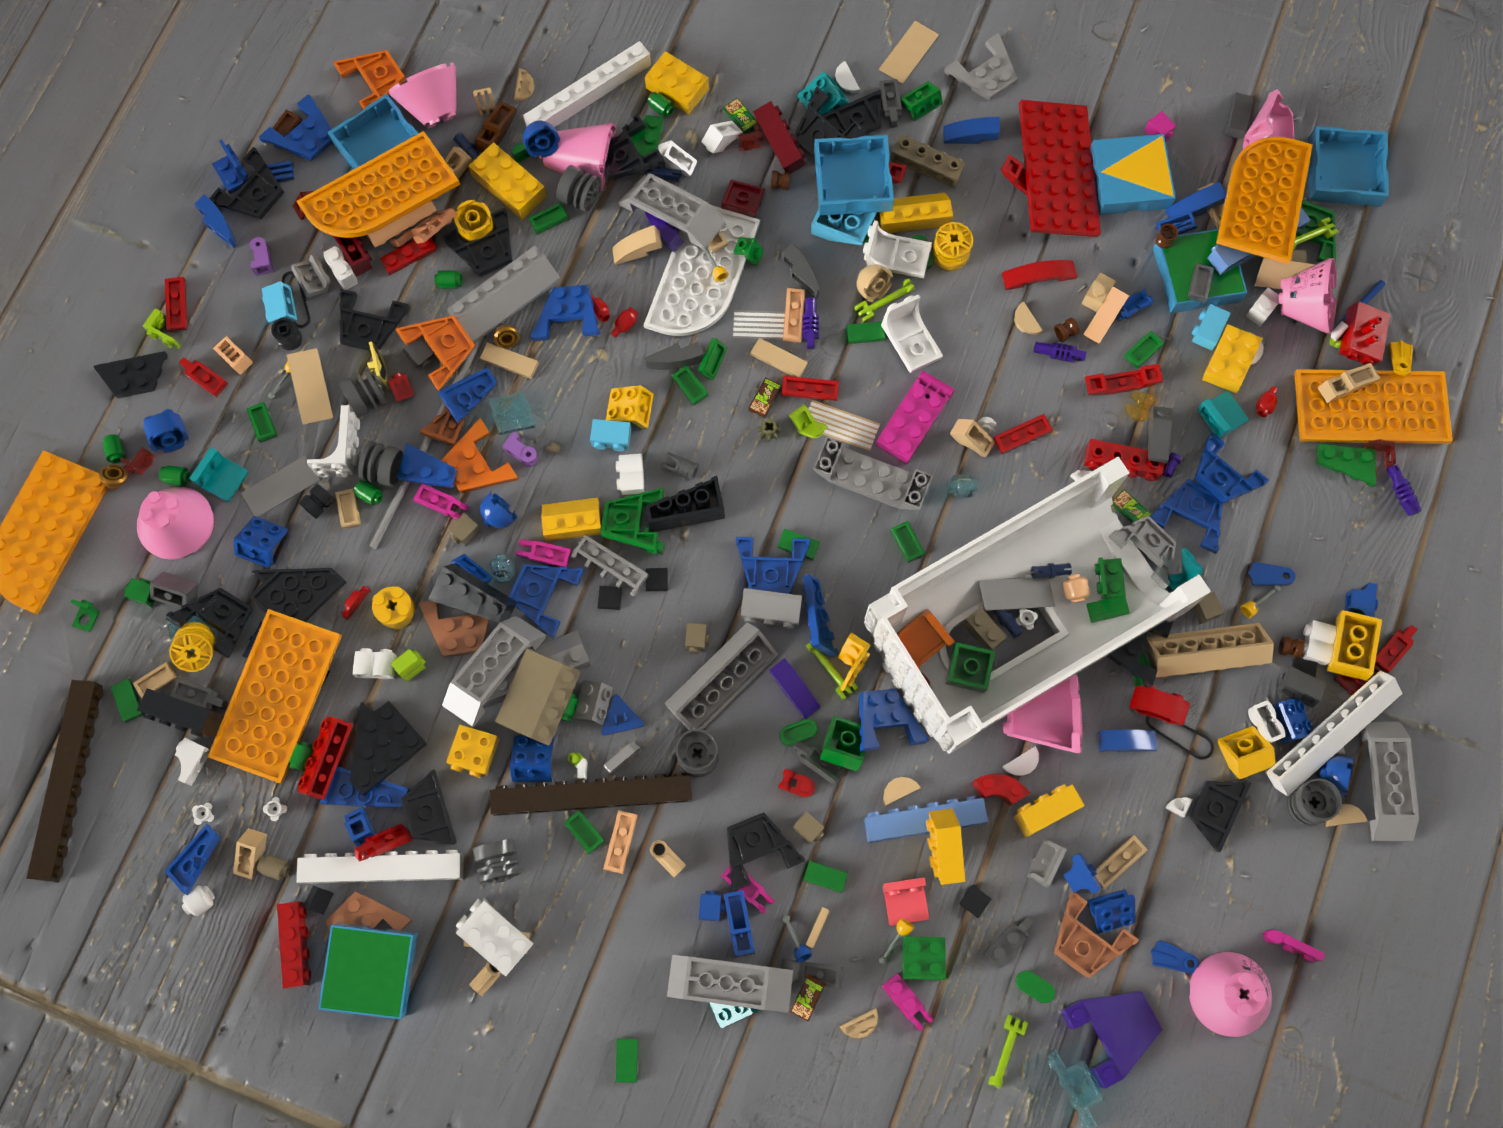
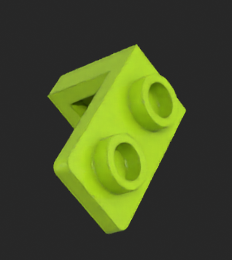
(806, 424)

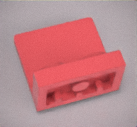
(906, 901)

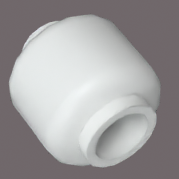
(198, 900)

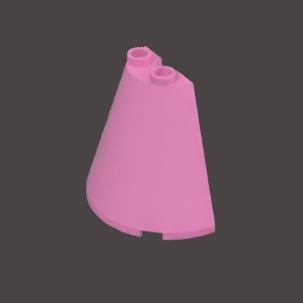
(1272, 121)
(583, 148)
(1050, 718)

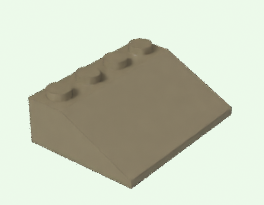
(538, 697)

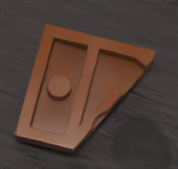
(444, 428)

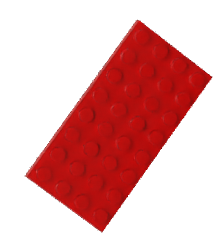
(1059, 168)

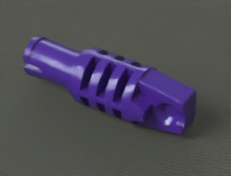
(810, 323)
(1060, 351)
(1404, 491)

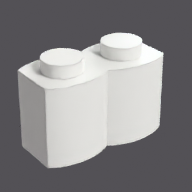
(340, 268)
(631, 474)
(1319, 642)
(374, 664)
(1264, 718)

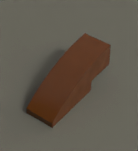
(495, 126)

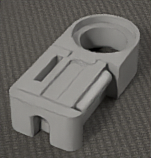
(622, 757)

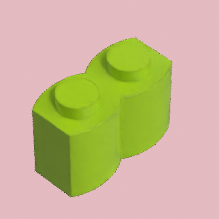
(409, 664)

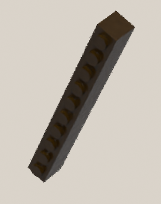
(65, 781)
(590, 795)

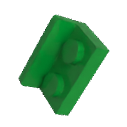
(922, 100)
(1110, 578)

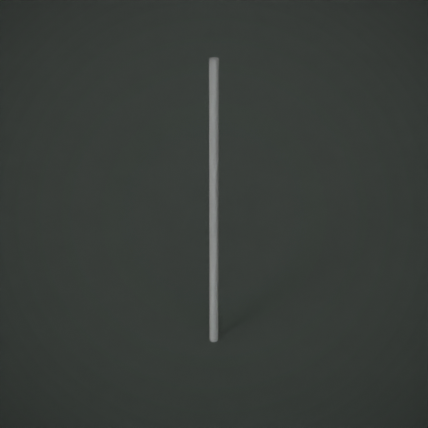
(424, 446)

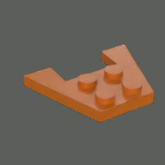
(377, 70)
(447, 342)
(471, 467)

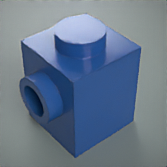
(711, 906)

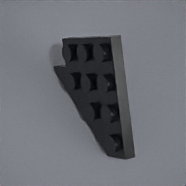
(296, 591)
(381, 746)

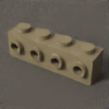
(928, 161)

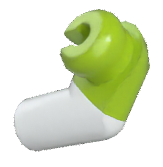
(1336, 333)
(580, 763)

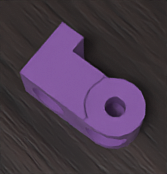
(262, 255)
(519, 451)

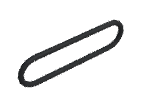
(304, 300)

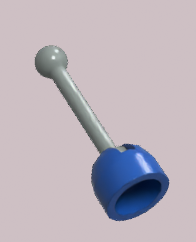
(801, 951)

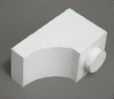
(720, 136)
(677, 158)
(1263, 307)
(192, 759)

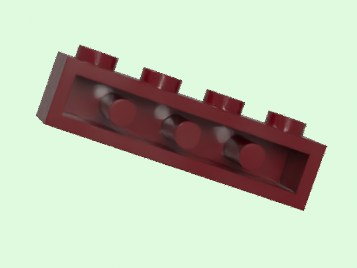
(779, 137)
(354, 254)

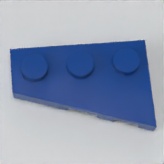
(467, 393)
(425, 469)
(192, 859)

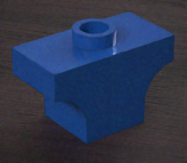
(1363, 600)
(359, 826)
(1082, 875)

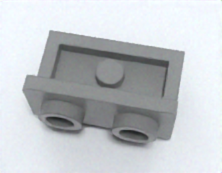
(311, 276)
(593, 702)

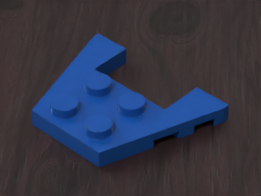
(307, 138)
(565, 305)
(1220, 477)
(1196, 505)
(772, 573)
(534, 589)
(886, 710)

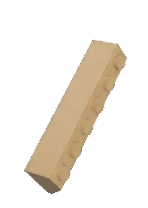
(1210, 650)

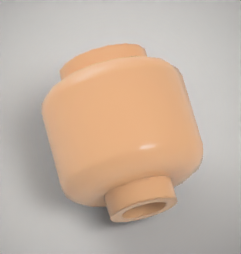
(1076, 588)

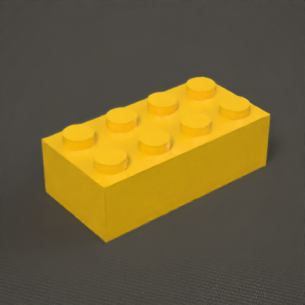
(507, 181)

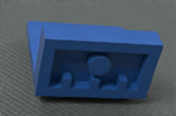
(230, 170)
(258, 540)
(531, 760)

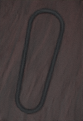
(1180, 746)

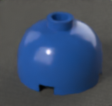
(540, 139)
(496, 511)
(1338, 772)

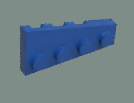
(818, 617)
(345, 793)

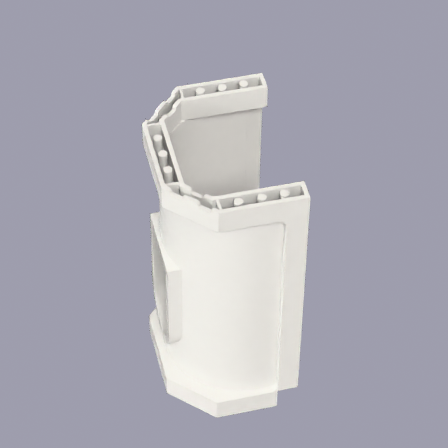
(1058, 530)

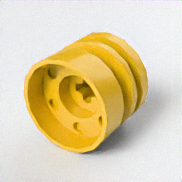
(952, 246)
(192, 636)

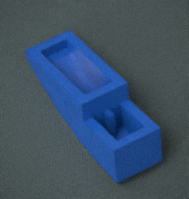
(972, 130)
(1199, 202)
(215, 220)
(1126, 740)
(739, 923)

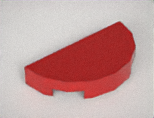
(354, 601)

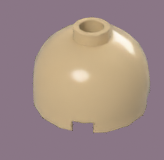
(874, 282)

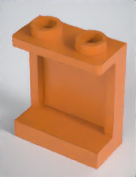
(924, 637)

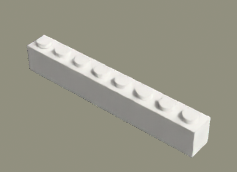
(591, 86)
(1334, 733)
(380, 868)

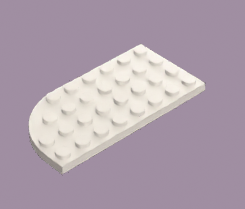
(688, 294)

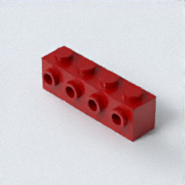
(1133, 458)
(324, 758)
(293, 945)

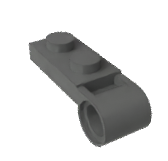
(825, 973)

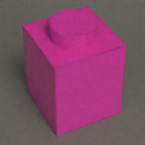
(1160, 125)

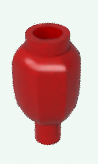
(601, 309)
(624, 321)
(1267, 402)

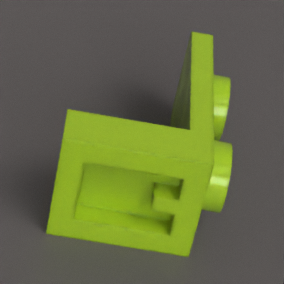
(153, 325)

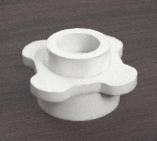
(987, 424)
(1032, 616)
(269, 809)
(197, 813)

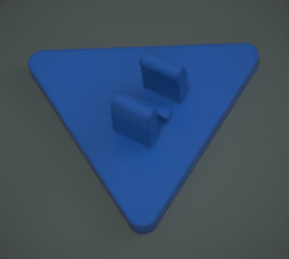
(620, 718)

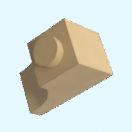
(1098, 292)
(971, 435)
(248, 853)

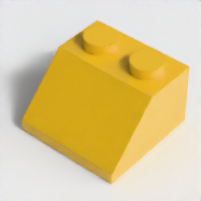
(1247, 752)

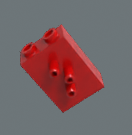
(1366, 334)

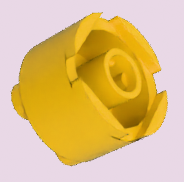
(473, 220)
(383, 605)

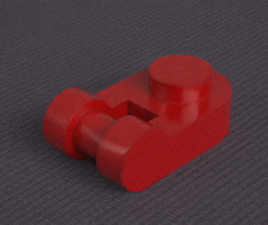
(804, 787)

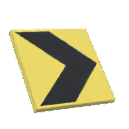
(378, 366)

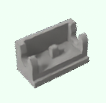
(1046, 863)

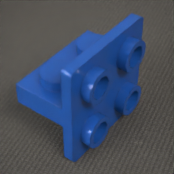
(1294, 719)
(1112, 911)

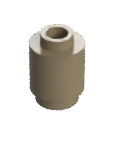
(273, 867)

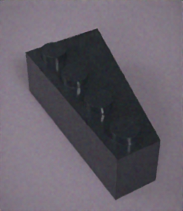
(687, 507)
(180, 713)

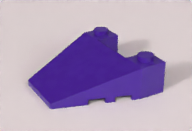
(1123, 1026)

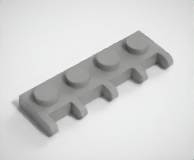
(610, 563)

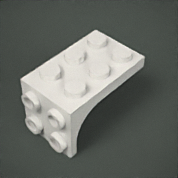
(897, 253)
(910, 335)
(343, 459)
(493, 936)

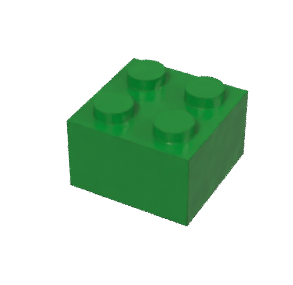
(970, 667)
(843, 744)
(923, 958)

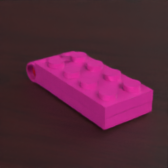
(914, 417)

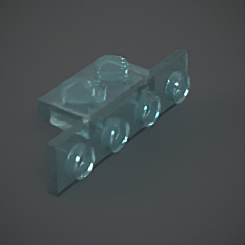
(1079, 1085)

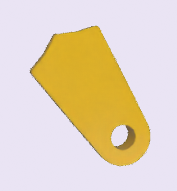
(1401, 357)

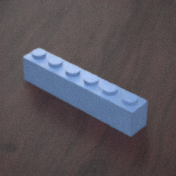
(1226, 258)
(913, 821)

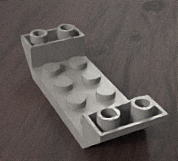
(675, 208)
(871, 476)
(489, 668)
(1391, 782)
(730, 983)

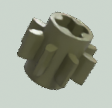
(769, 424)

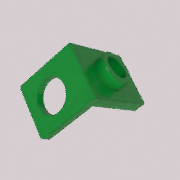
(85, 608)

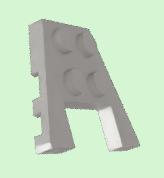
(991, 76)
(1153, 542)

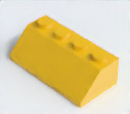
(916, 213)

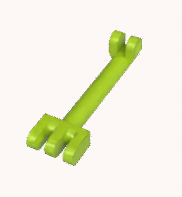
(1324, 229)
(868, 310)
(832, 671)
(997, 1080)

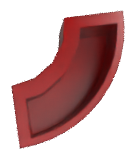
(1159, 705)
(1000, 786)

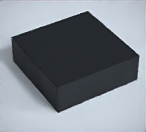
(657, 579)
(609, 597)
(1305, 666)
(318, 900)
(975, 901)

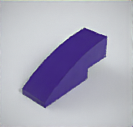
(667, 231)
(794, 688)

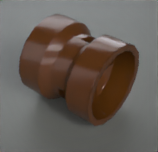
(780, 180)
(1166, 236)
(1067, 329)
(1291, 646)

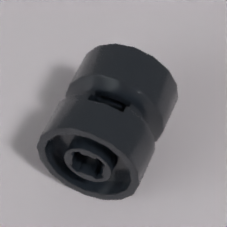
(286, 334)
(316, 501)

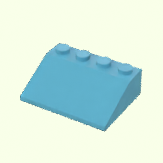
(842, 227)

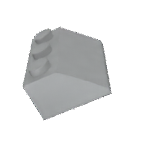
(771, 608)

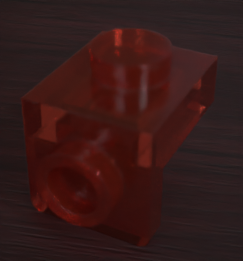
(751, 140)
(140, 462)

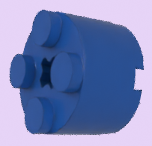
(165, 431)

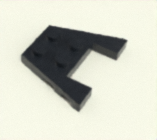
(815, 126)
(623, 156)
(257, 193)
(487, 252)
(361, 328)
(220, 611)
(1129, 654)
(755, 839)

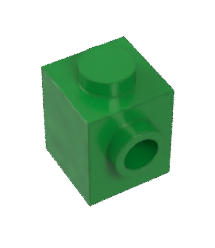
(139, 592)

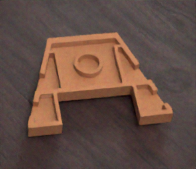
(426, 227)
(455, 634)
(367, 912)
(1084, 948)

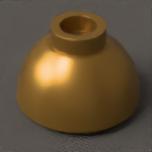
(506, 336)
(113, 476)

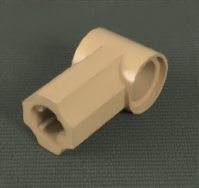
(669, 859)
(485, 979)

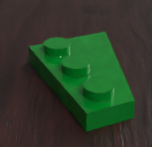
(649, 138)
(1352, 461)

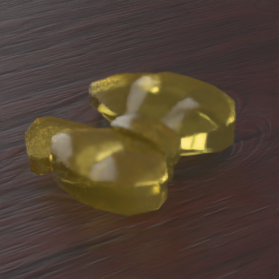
(1139, 411)

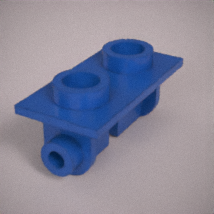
(1134, 304)

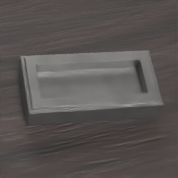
(1200, 283)

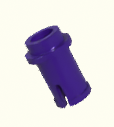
(1169, 468)

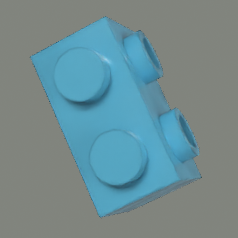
(278, 302)
(1210, 327)
(610, 435)

